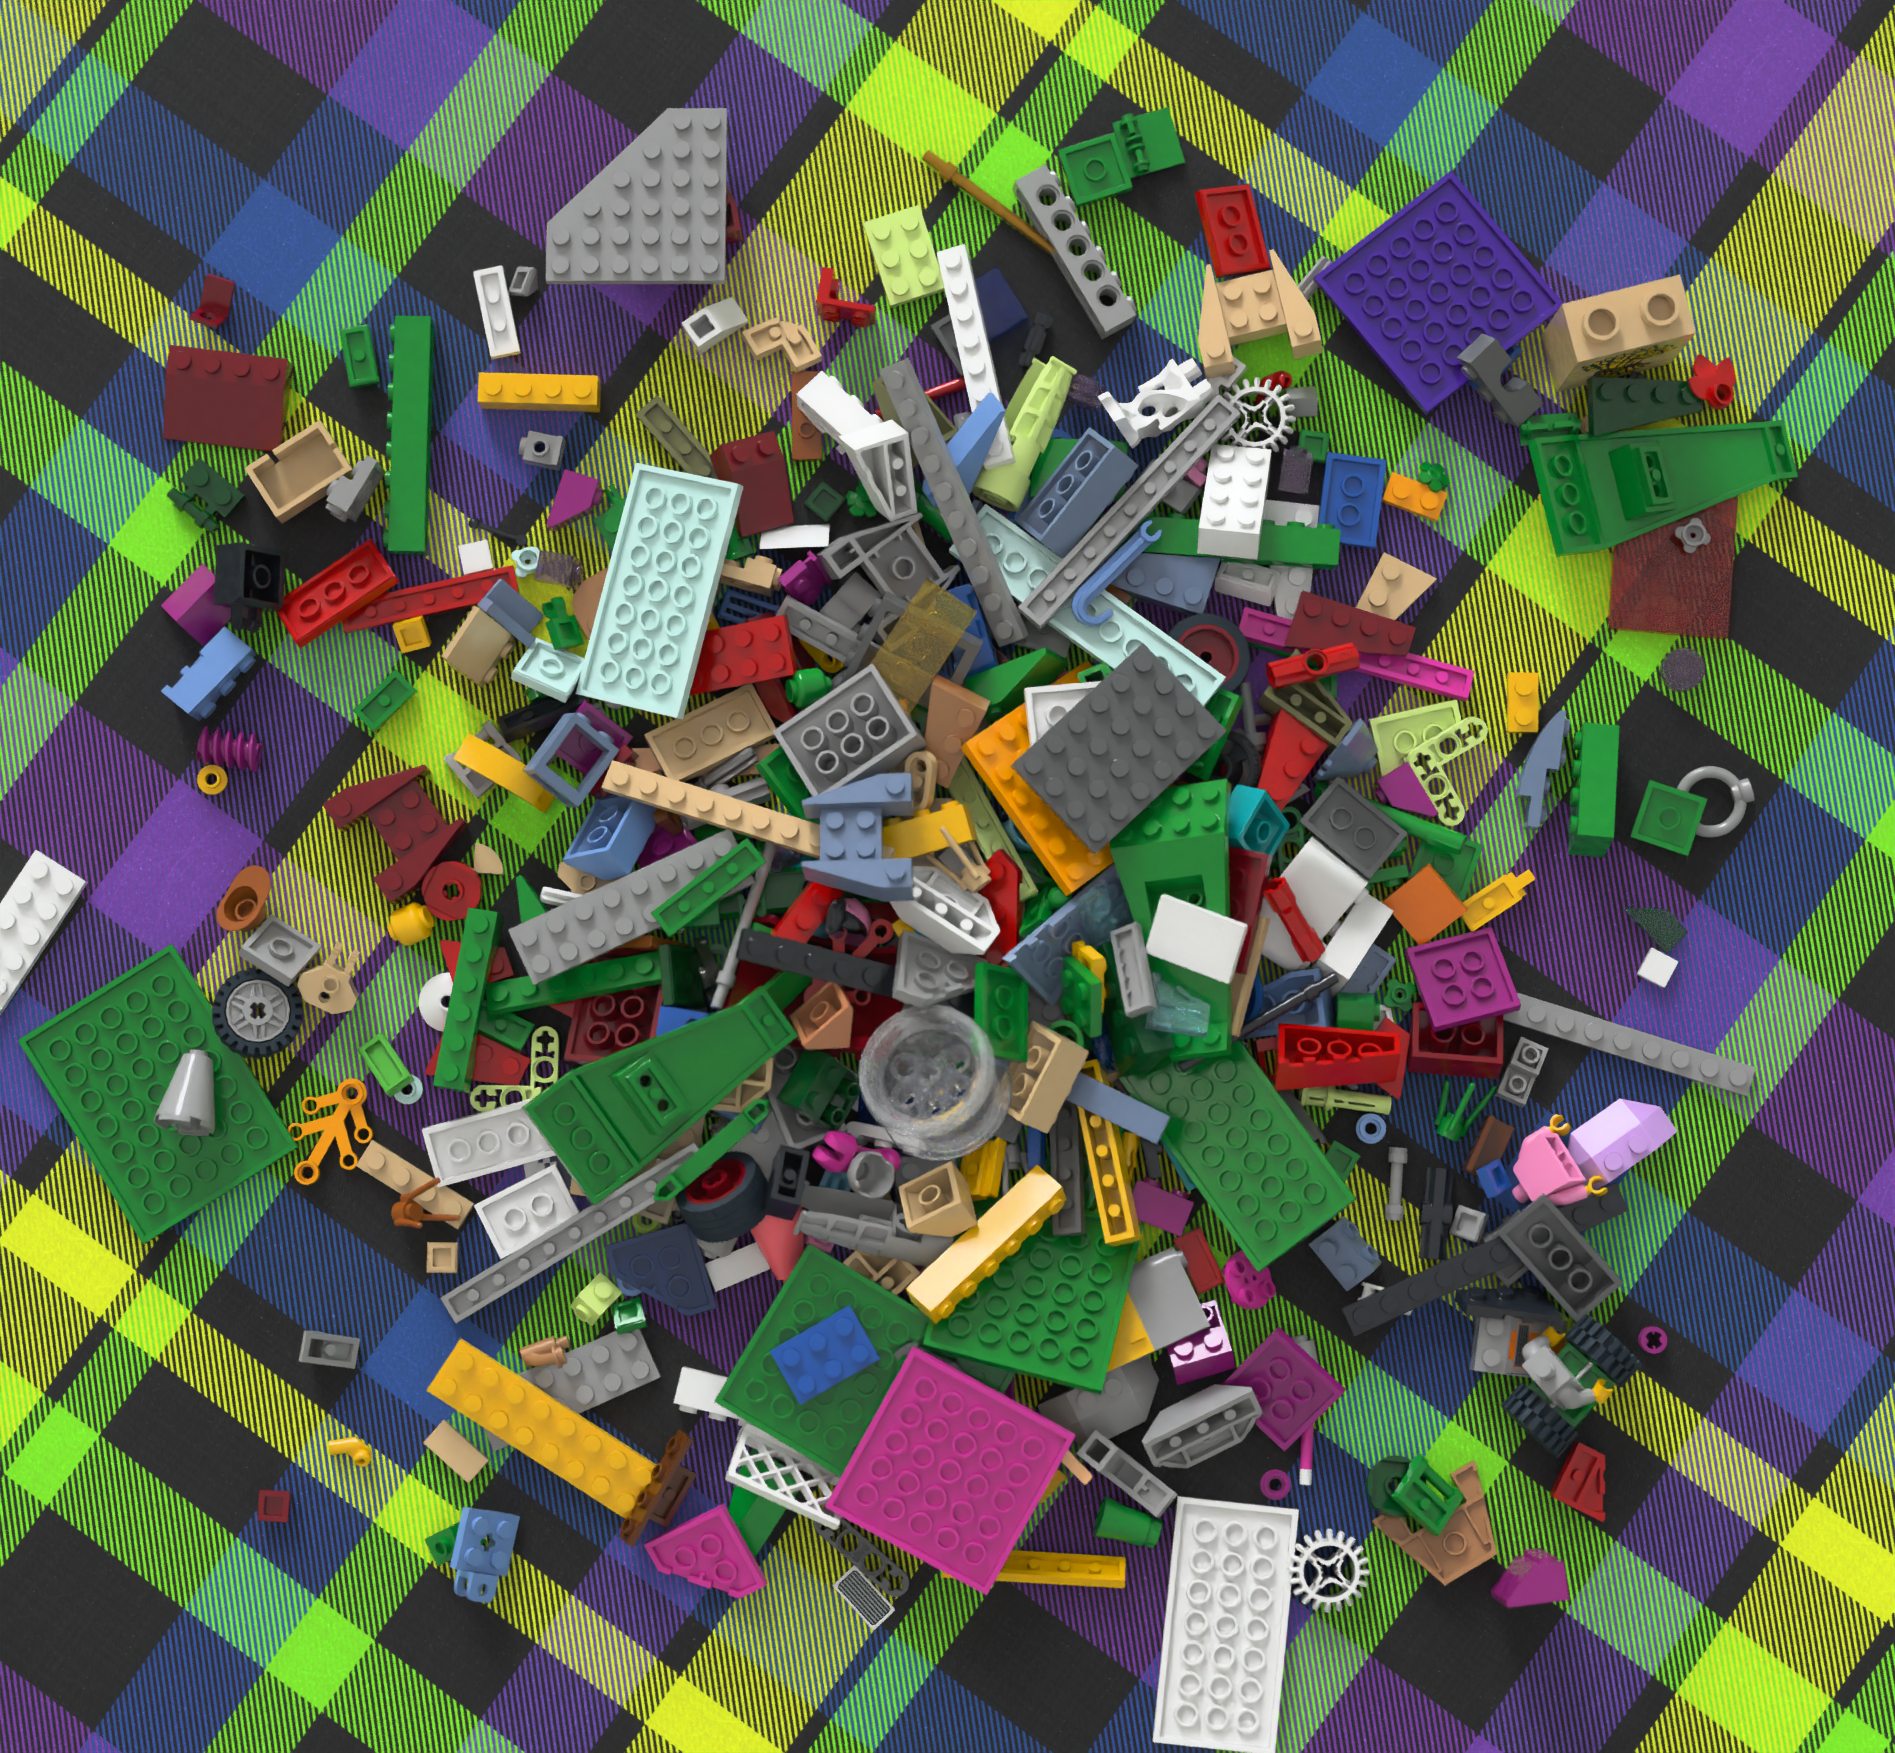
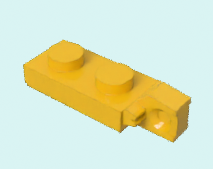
(1495, 899)

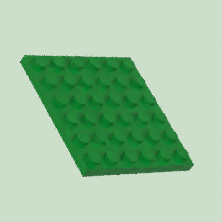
(1045, 1308)

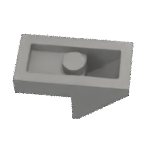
(329, 1349)

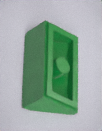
(786, 987)

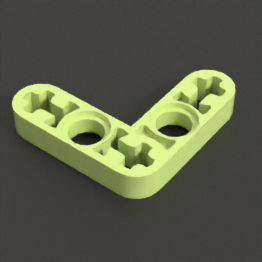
(1437, 758)
(526, 1091)

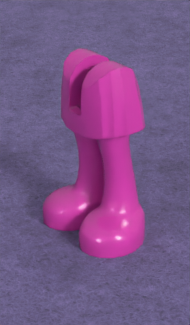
(845, 1150)

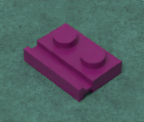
(805, 580)

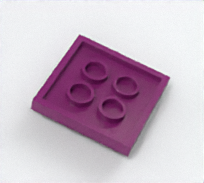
(1462, 979)
(1287, 1386)

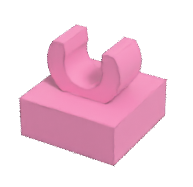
(1196, 476)

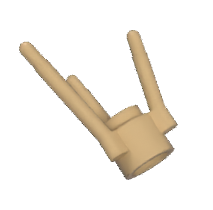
(974, 876)

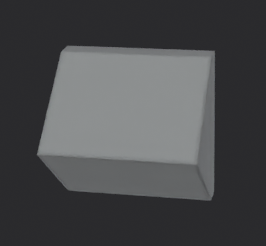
(1304, 400)

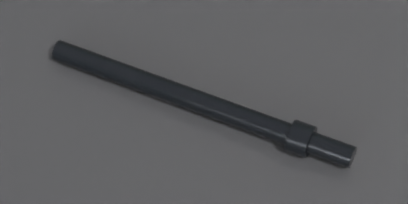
(1307, 992)

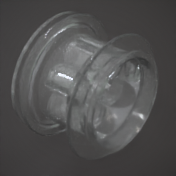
(926, 1047)

